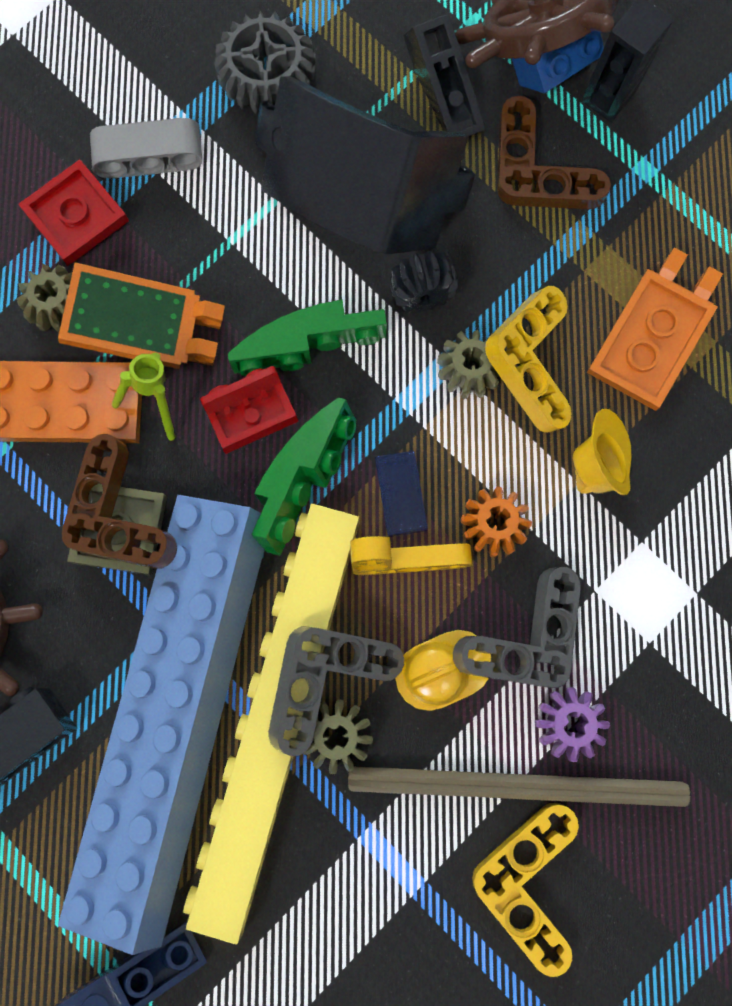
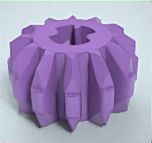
(586, 728)

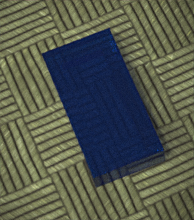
(401, 494)

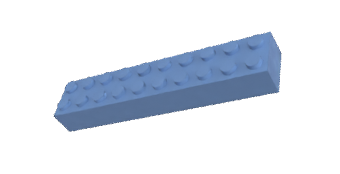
(165, 729)

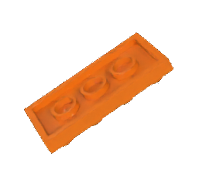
(66, 402)

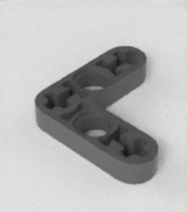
(542, 646)
(313, 667)

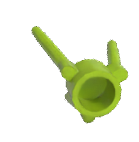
(146, 378)

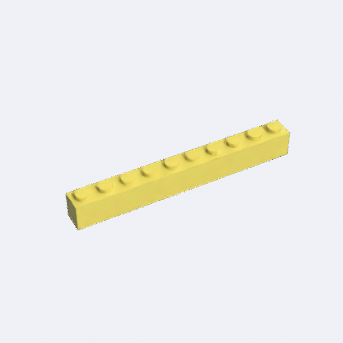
(260, 771)

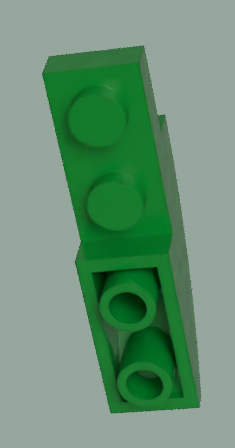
(289, 338)
(304, 461)

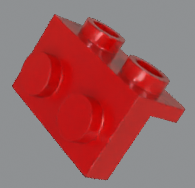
(248, 409)

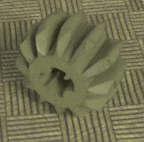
(45, 297)
(453, 365)
(339, 751)

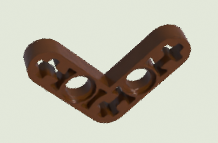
(525, 171)
(97, 516)

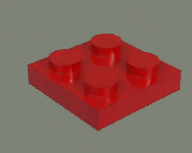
(73, 212)

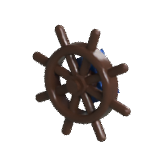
(541, 37)

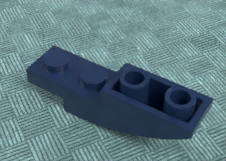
(142, 975)

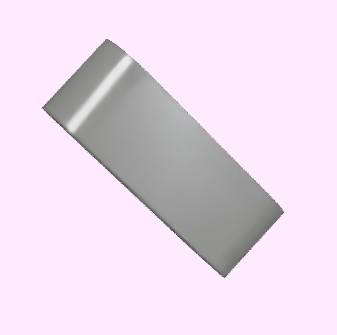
(146, 148)

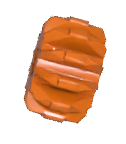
(510, 529)

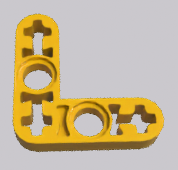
(521, 352)
(376, 556)
(513, 893)

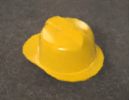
(605, 457)
(430, 676)

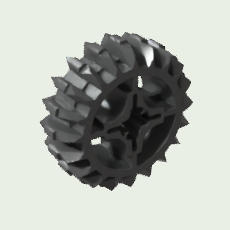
(243, 53)

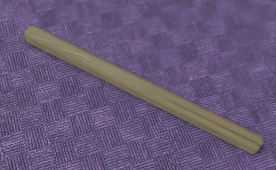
(519, 786)

